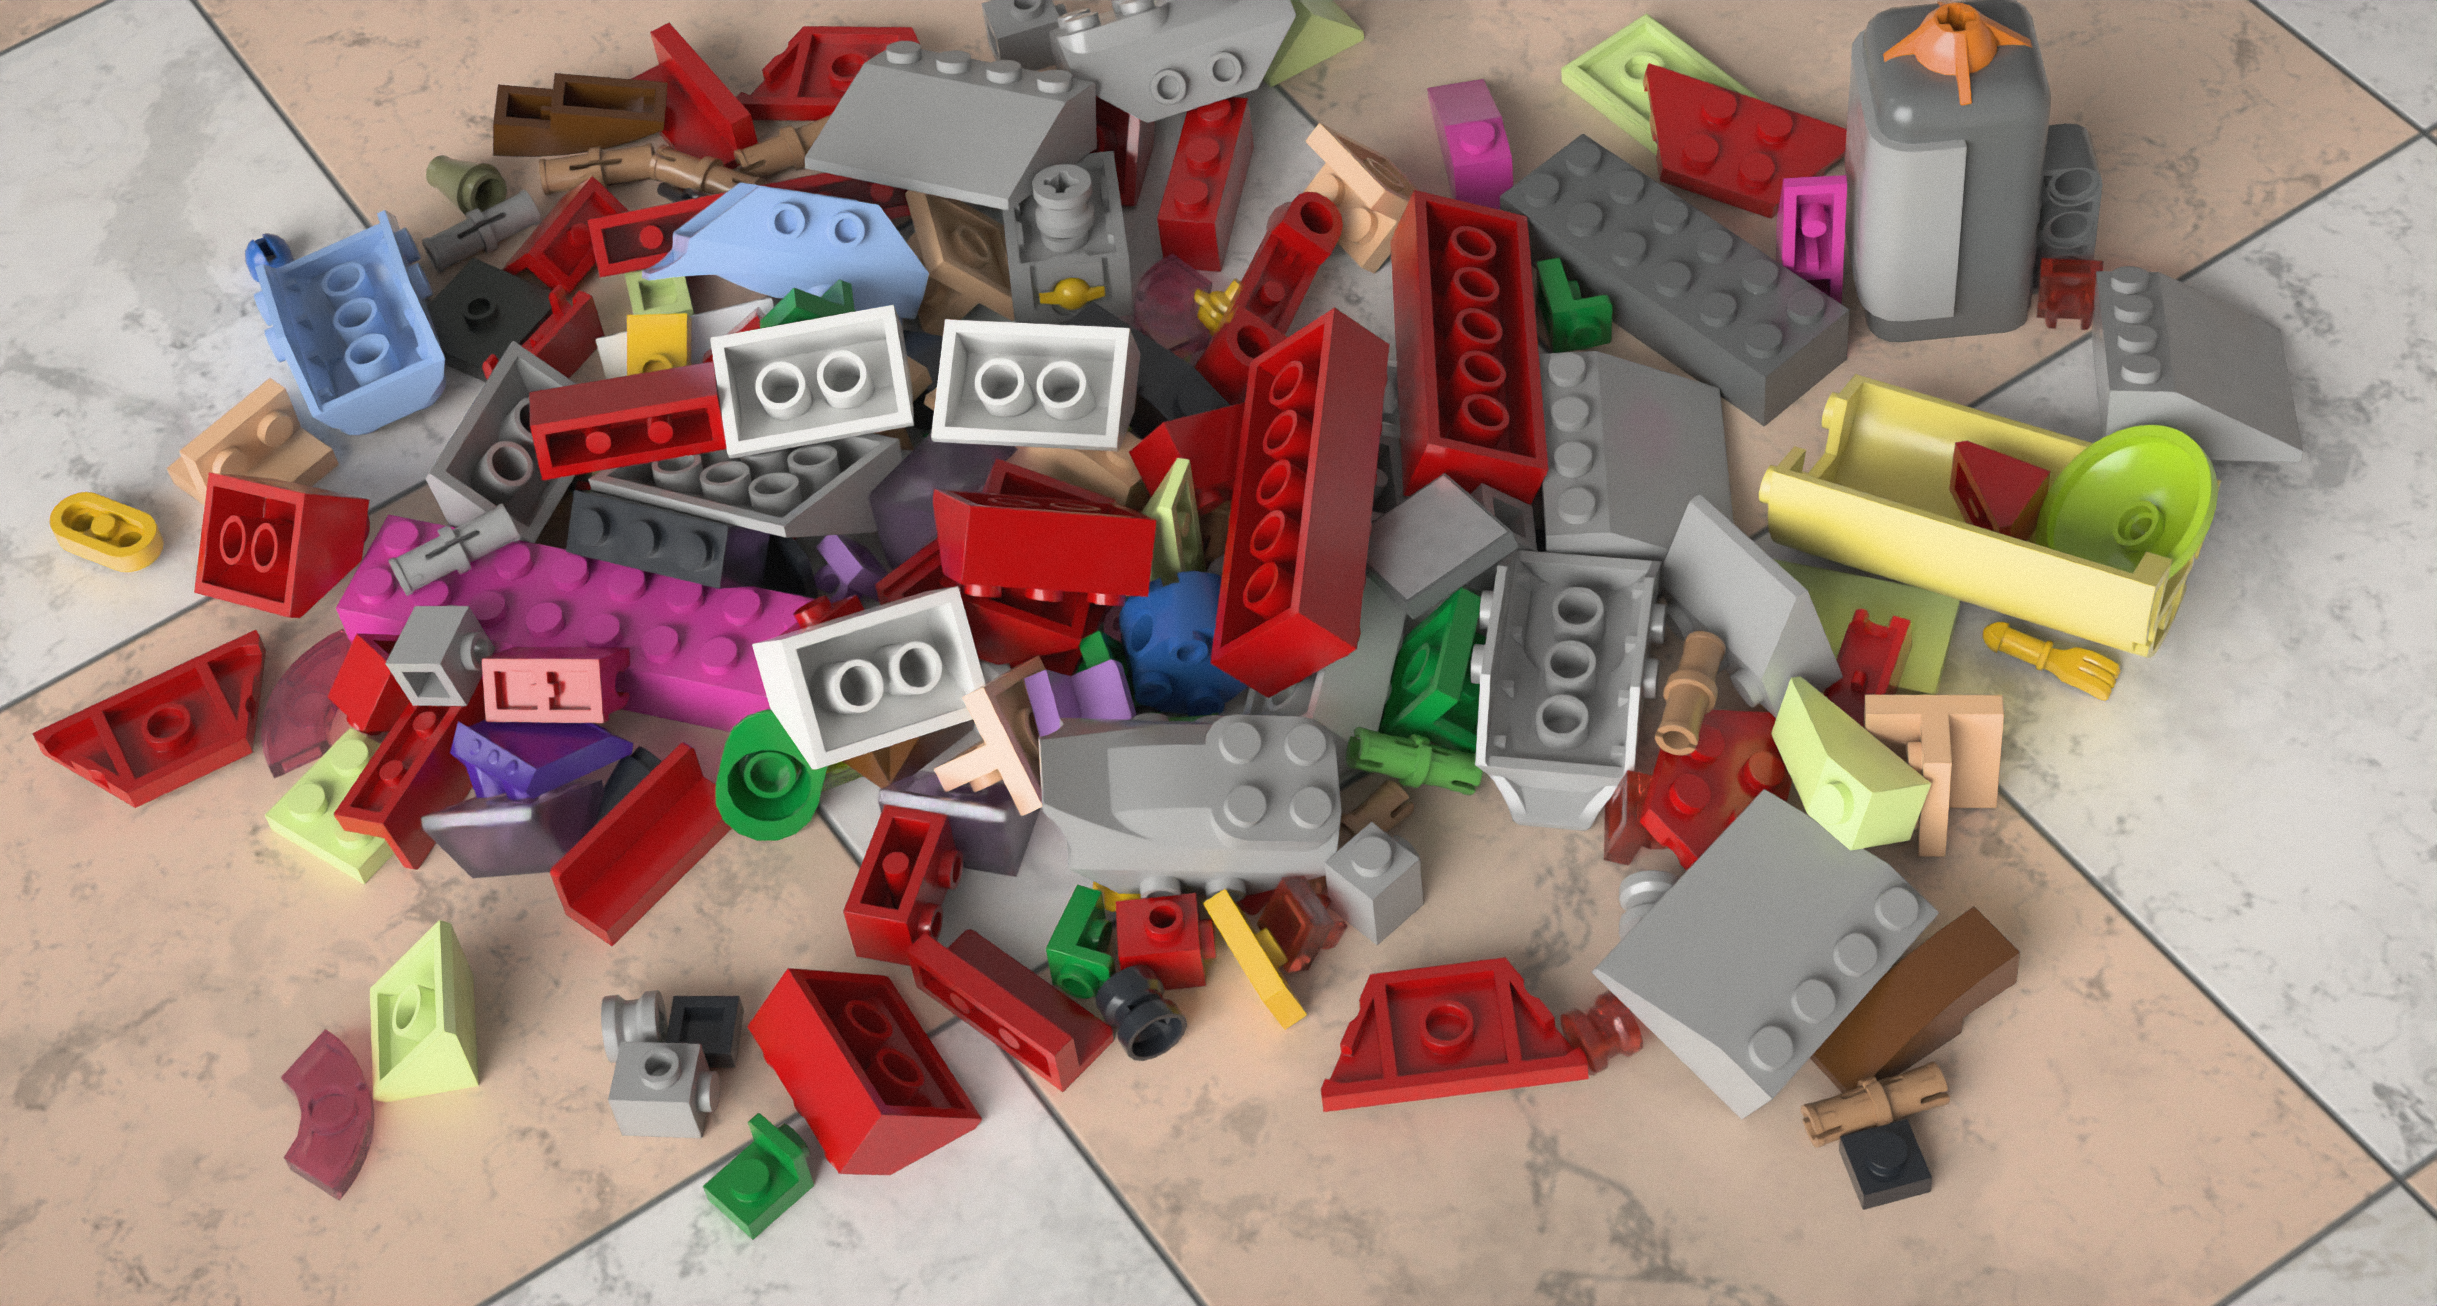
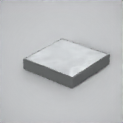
(1434, 545)

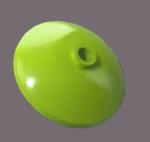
(2132, 497)

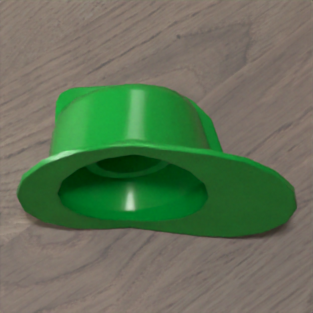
(765, 781)

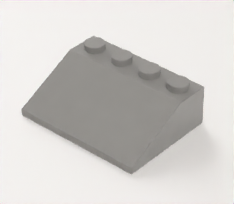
(956, 125)
(2192, 367)
(1626, 455)
(777, 492)
(1763, 950)

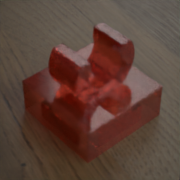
(2067, 290)
(1622, 827)
(1300, 922)

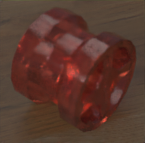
(1602, 1031)

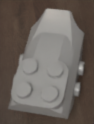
(1171, 53)
(1565, 680)
(1193, 802)

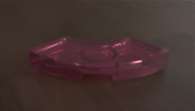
(1167, 306)
(298, 709)
(334, 1115)

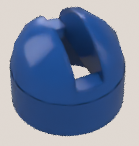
(263, 247)

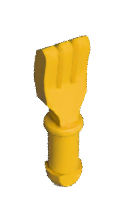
(2072, 666)

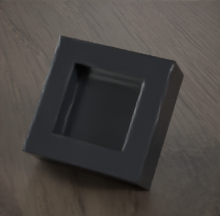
(710, 1022)
(1885, 1164)

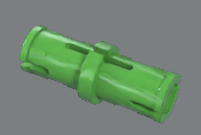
(1413, 761)

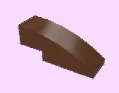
(576, 115)
(1920, 1002)

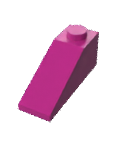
(1472, 142)
(1813, 230)

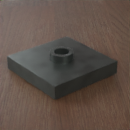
(484, 313)

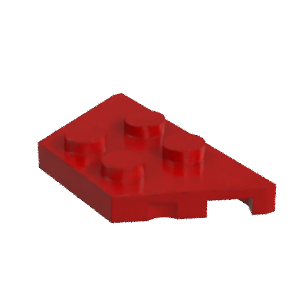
(817, 71)
(1732, 142)
(166, 726)
(1705, 791)
(1448, 1036)

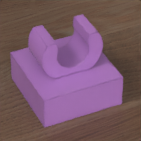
(850, 566)

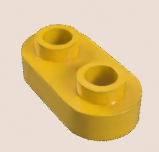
(116, 534)

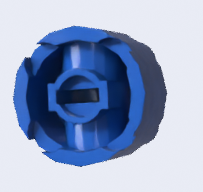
(1171, 644)

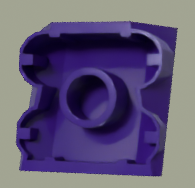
(533, 756)

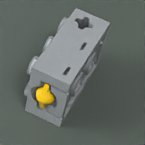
(1060, 276)

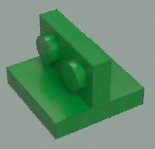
(1433, 677)

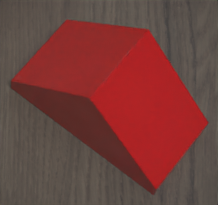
(1997, 490)

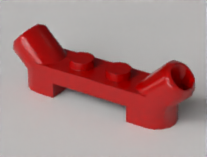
(1270, 293)

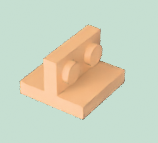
(1365, 190)
(963, 259)
(256, 440)
(1008, 742)
(1948, 742)

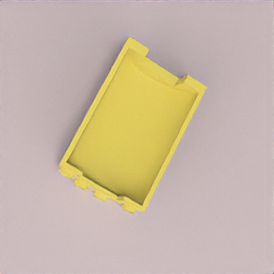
(1888, 510)

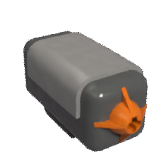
(1959, 171)

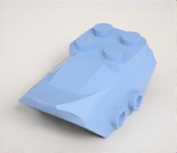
(799, 241)
(356, 328)

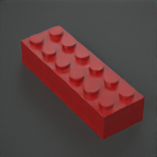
(1467, 348)
(1302, 505)

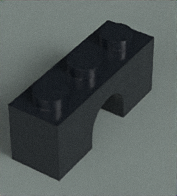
(666, 541)

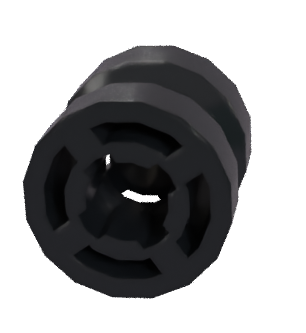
(1144, 1018)

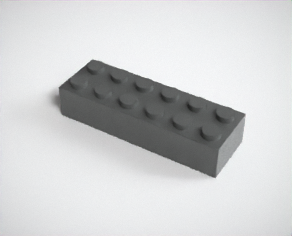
(1681, 279)

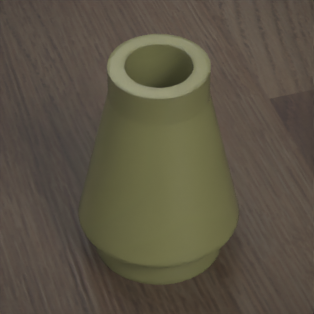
(467, 183)

